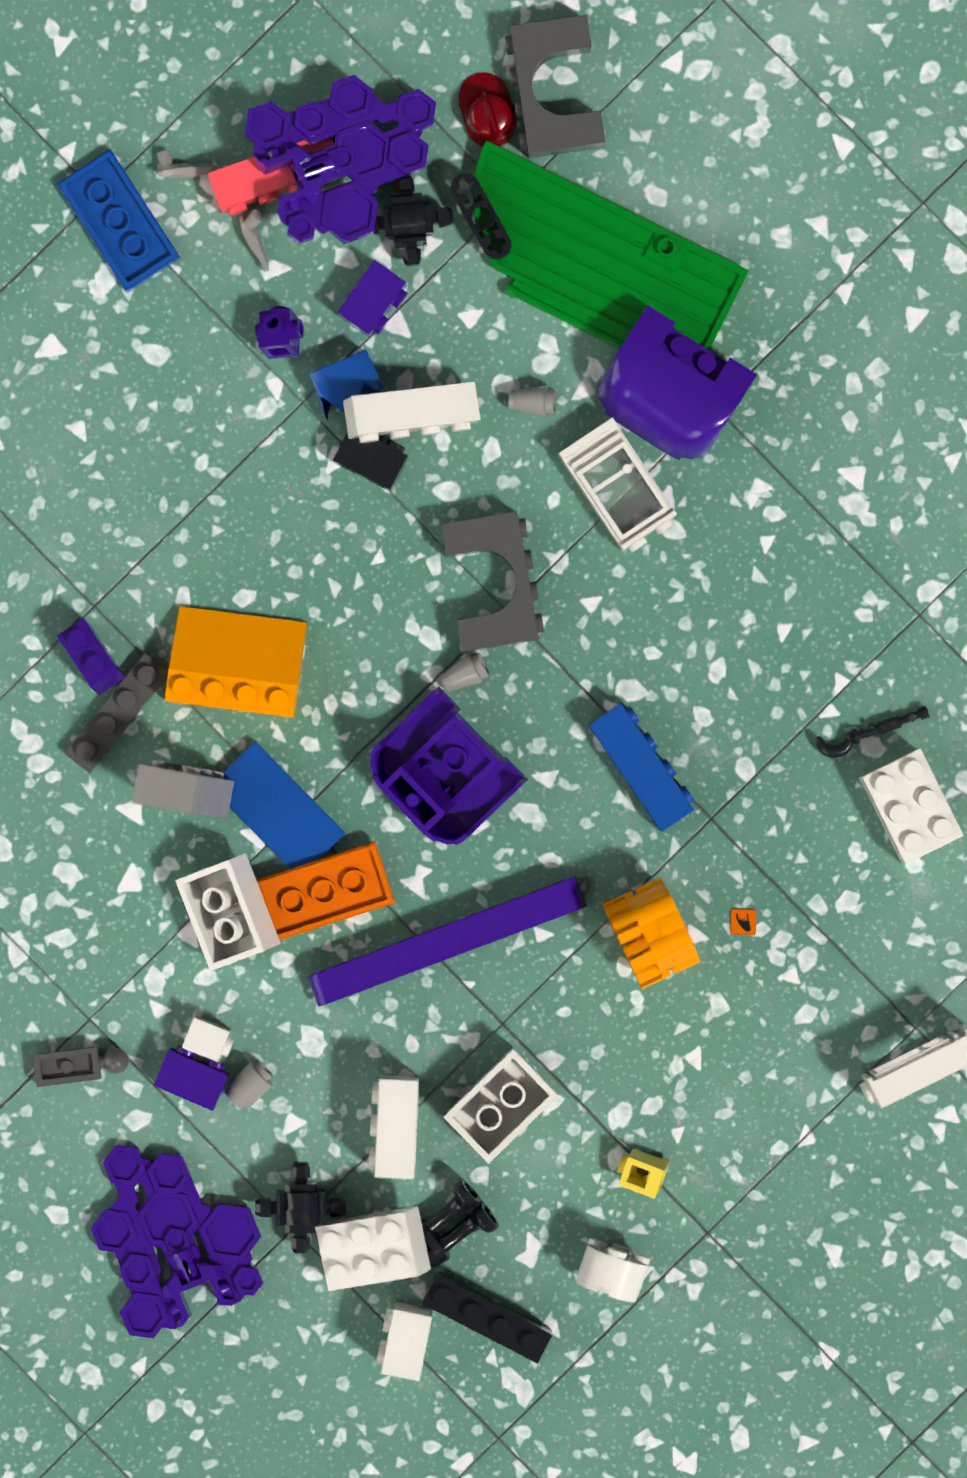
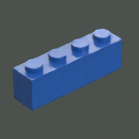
(641, 767)

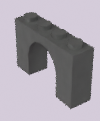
(532, 47)
(503, 537)

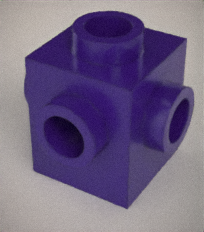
(279, 332)

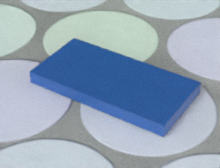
(118, 220)
(279, 809)

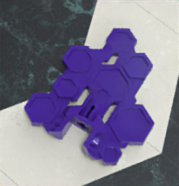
(358, 152)
(169, 1222)

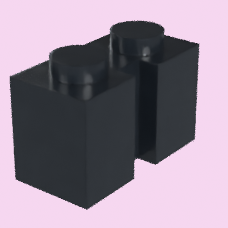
(372, 460)

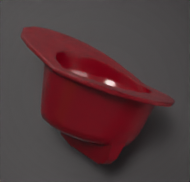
(487, 109)

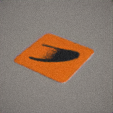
(743, 922)

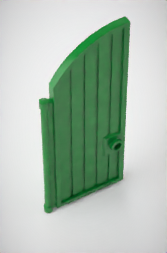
(595, 259)

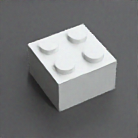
(407, 1340)

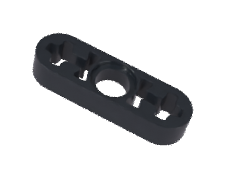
(476, 192)

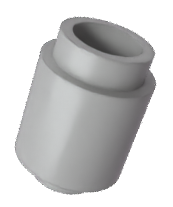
(249, 1085)

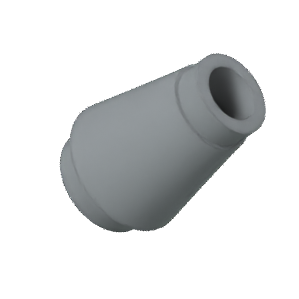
(534, 400)
(465, 673)

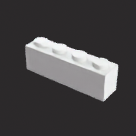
(411, 411)

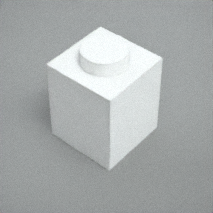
(208, 1039)

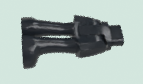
(480, 1218)

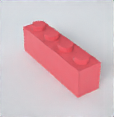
(245, 184)

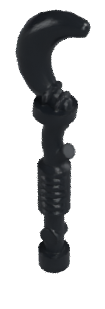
(854, 737)

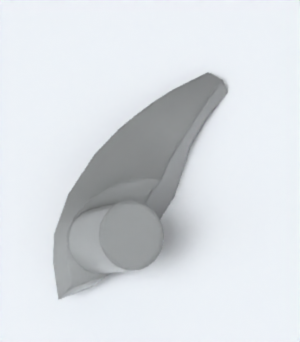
(182, 170)
(252, 237)

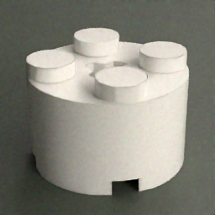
(612, 1270)

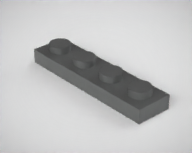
(117, 713)

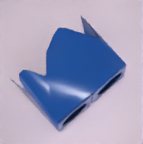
(345, 379)

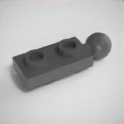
(77, 1065)

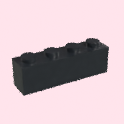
(487, 1317)

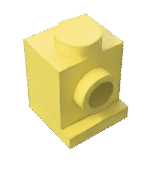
(645, 1183)

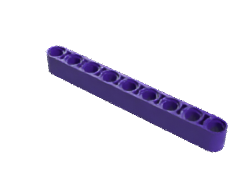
(447, 941)

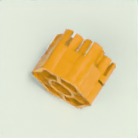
(657, 932)

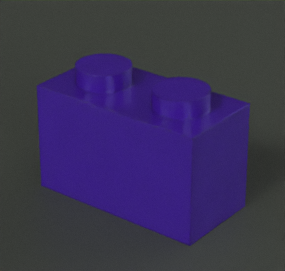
(373, 299)
(91, 656)
(192, 1078)

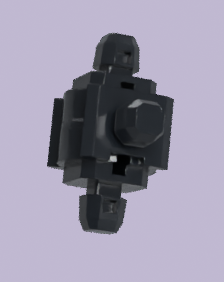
(410, 220)
(300, 1207)

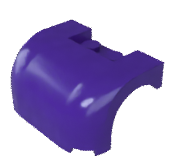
(671, 388)
(442, 771)

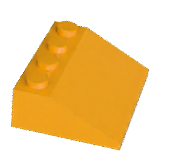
(236, 662)

